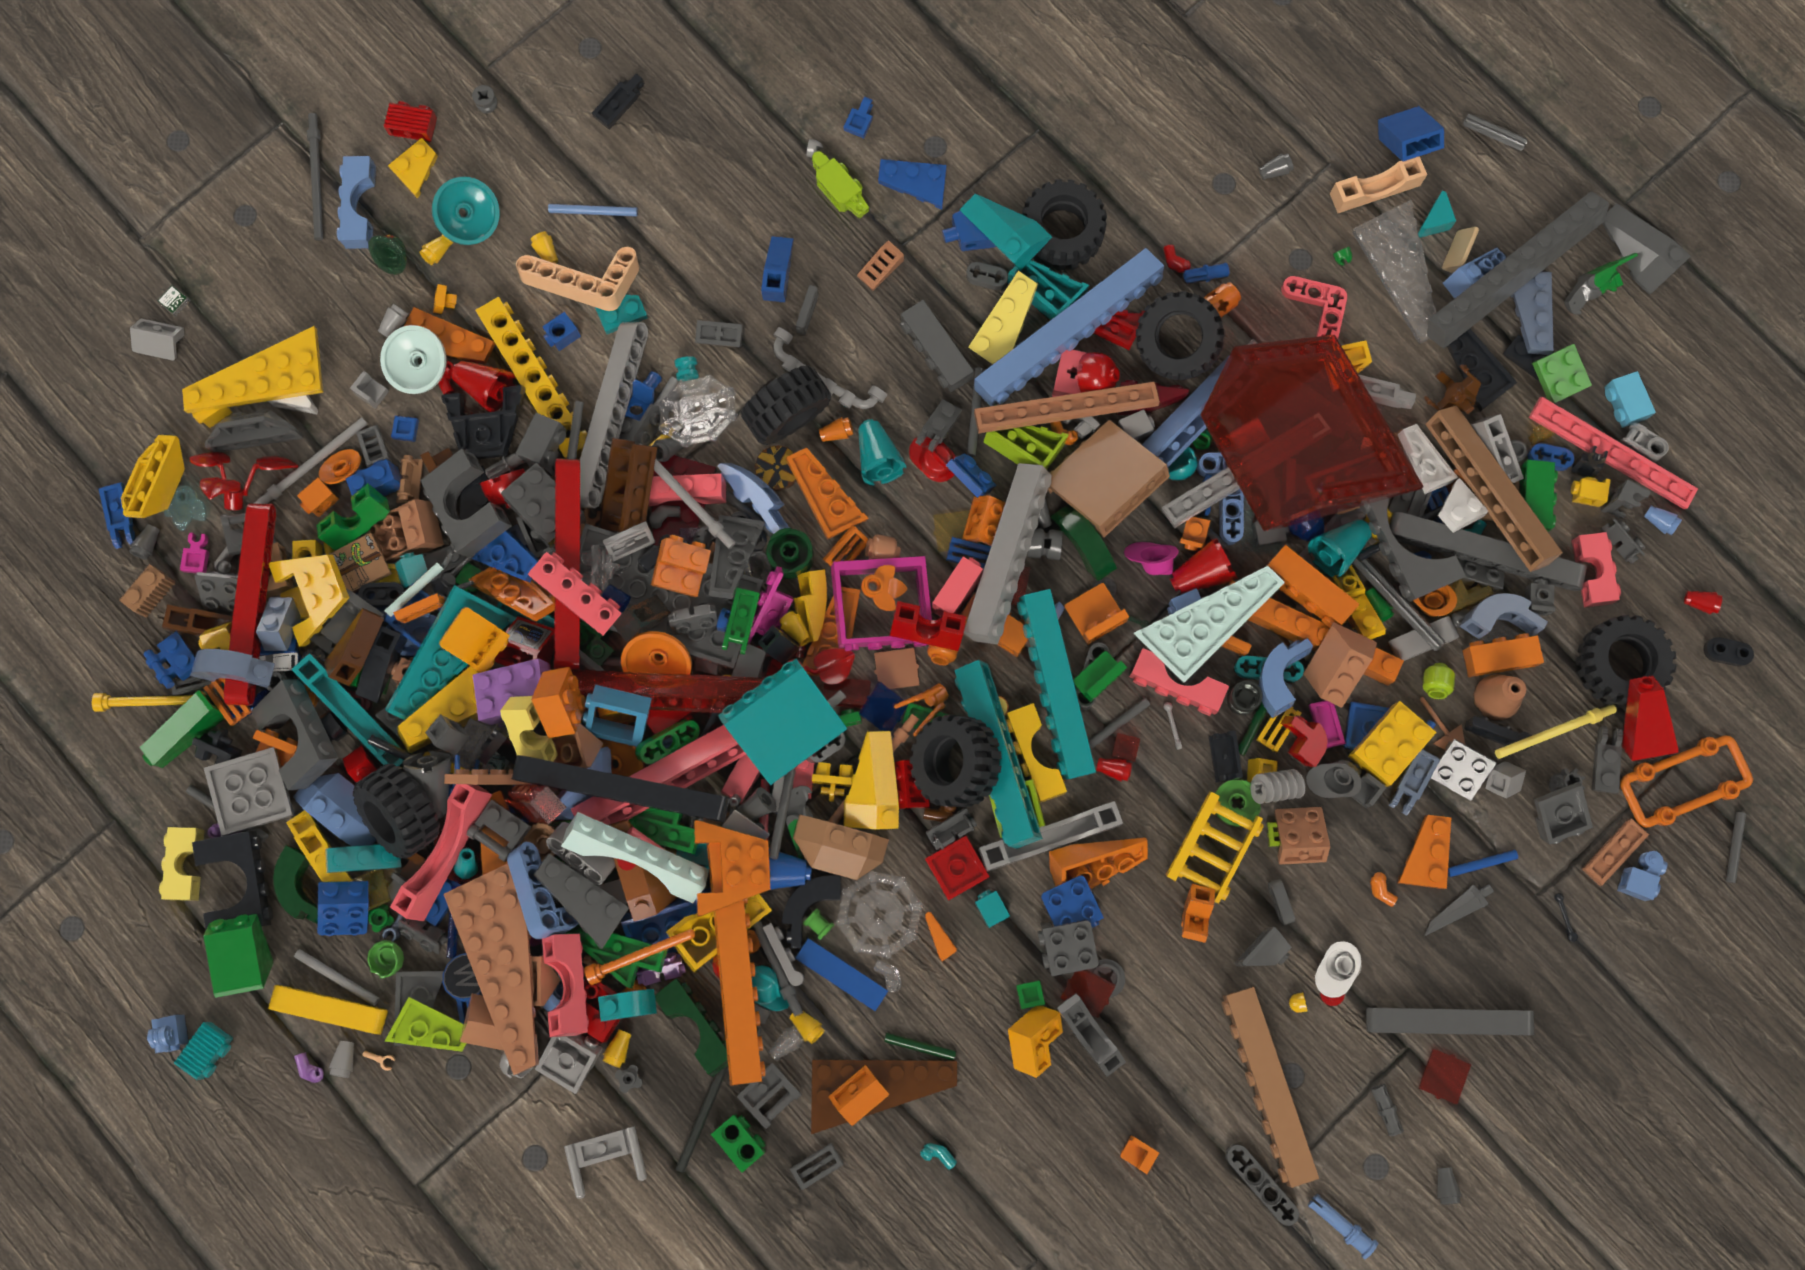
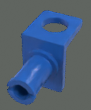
(643, 394)

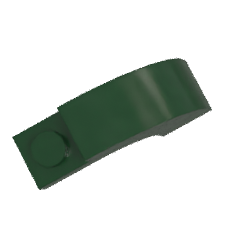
(1086, 541)
(288, 884)

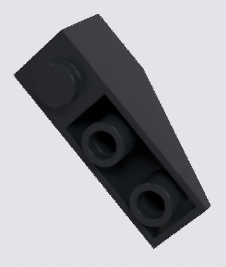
(380, 663)

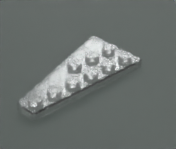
(1400, 263)

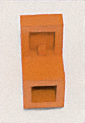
(1197, 913)

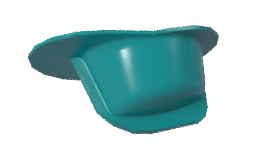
(768, 989)

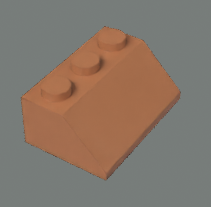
(1339, 663)

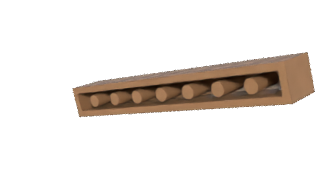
(1493, 488)
(1270, 1087)

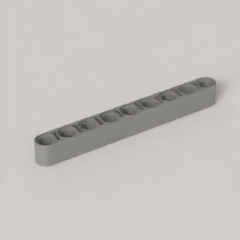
(610, 410)

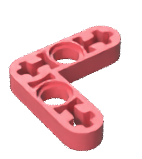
(1324, 300)

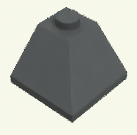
(1265, 950)

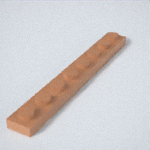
(1066, 407)

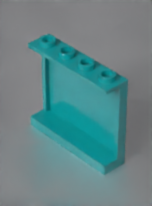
(782, 721)

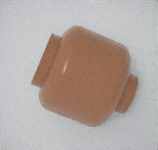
(882, 547)

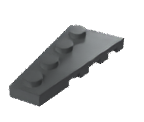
(583, 900)

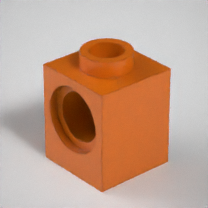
(317, 498)

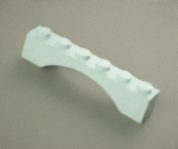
(595, 838)

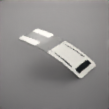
(282, 661)

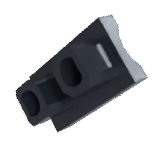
(216, 743)

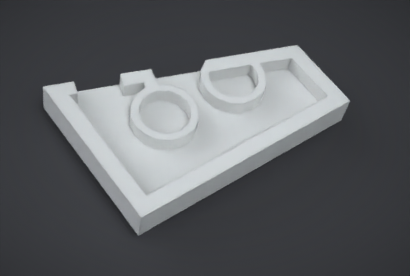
(1425, 459)

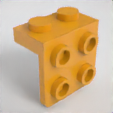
(474, 640)

